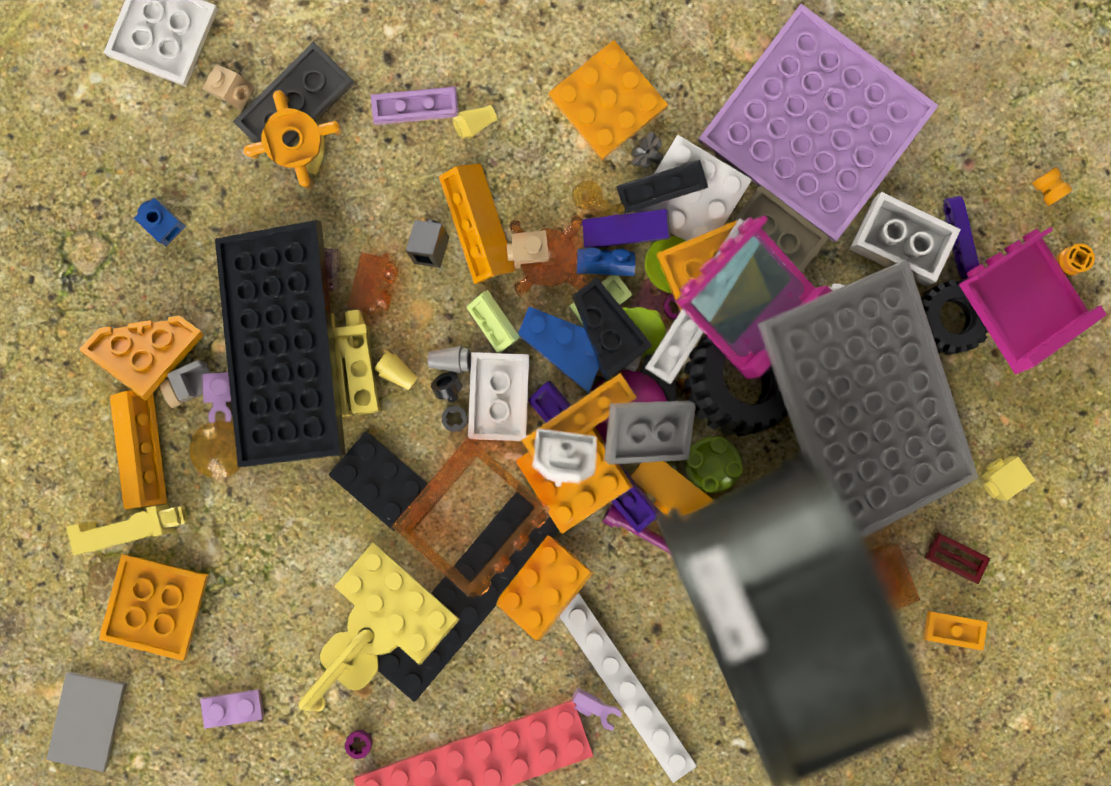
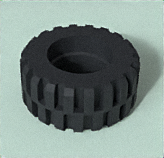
(719, 405)

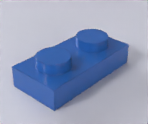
(606, 262)

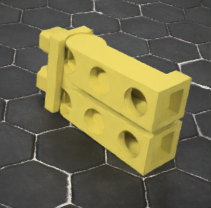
(354, 346)
(154, 522)

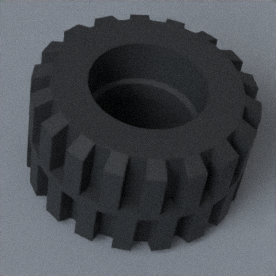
(945, 341)

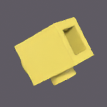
(1006, 478)

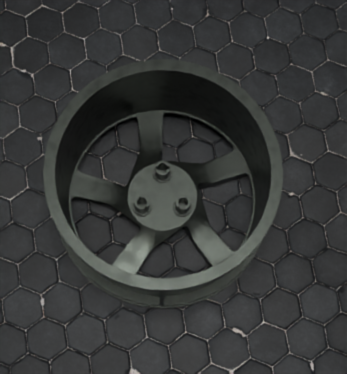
(833, 652)

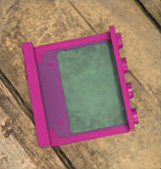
(740, 290)

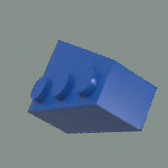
(562, 345)

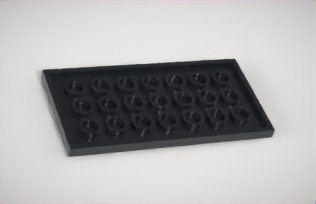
(280, 345)

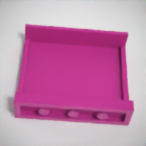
(1027, 302)

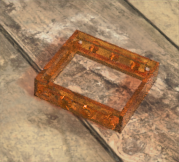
(437, 489)

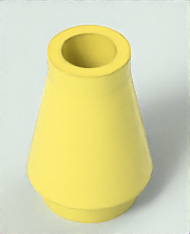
(472, 121)
(395, 370)

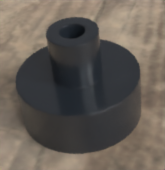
(446, 386)

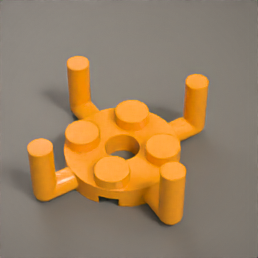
(309, 143)

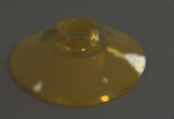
(204, 460)

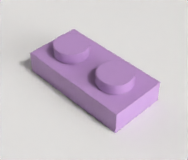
(232, 708)

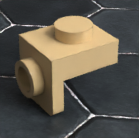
(228, 86)
(528, 248)

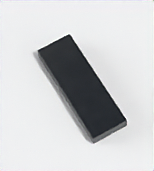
(662, 186)

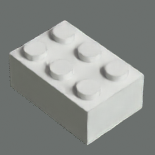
(904, 233)

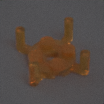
(562, 269)

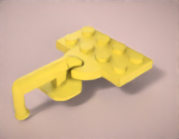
(395, 610)

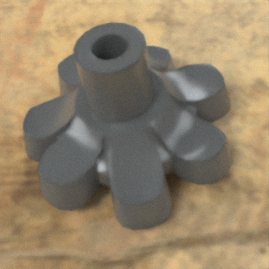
(647, 151)

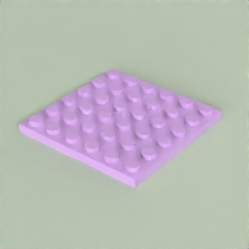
(818, 122)

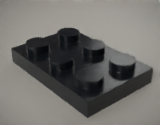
(378, 479)

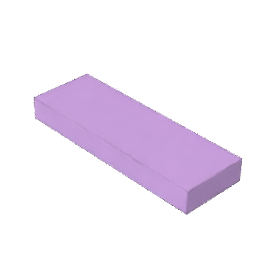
(414, 105)

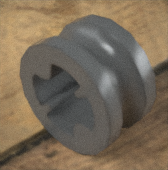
(453, 409)

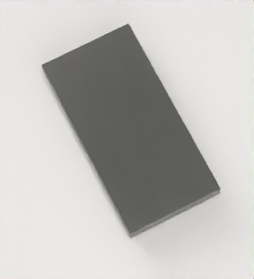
(312, 86)

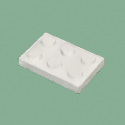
(498, 396)

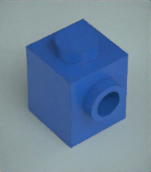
(159, 221)

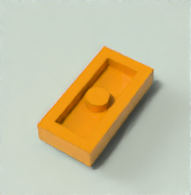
(955, 630)

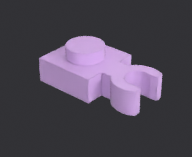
(216, 391)

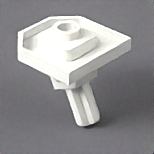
(564, 456)

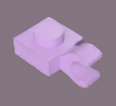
(590, 704)

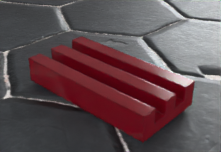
(934, 547)

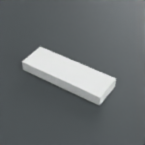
(726, 602)

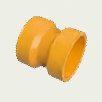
(1052, 186)
(1070, 261)

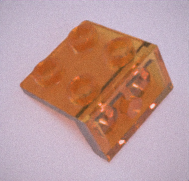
(373, 283)

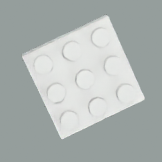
(162, 36)
(707, 208)

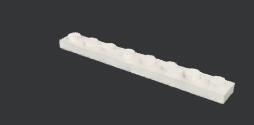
(627, 689)

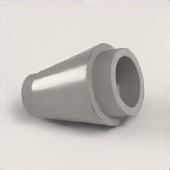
(451, 359)

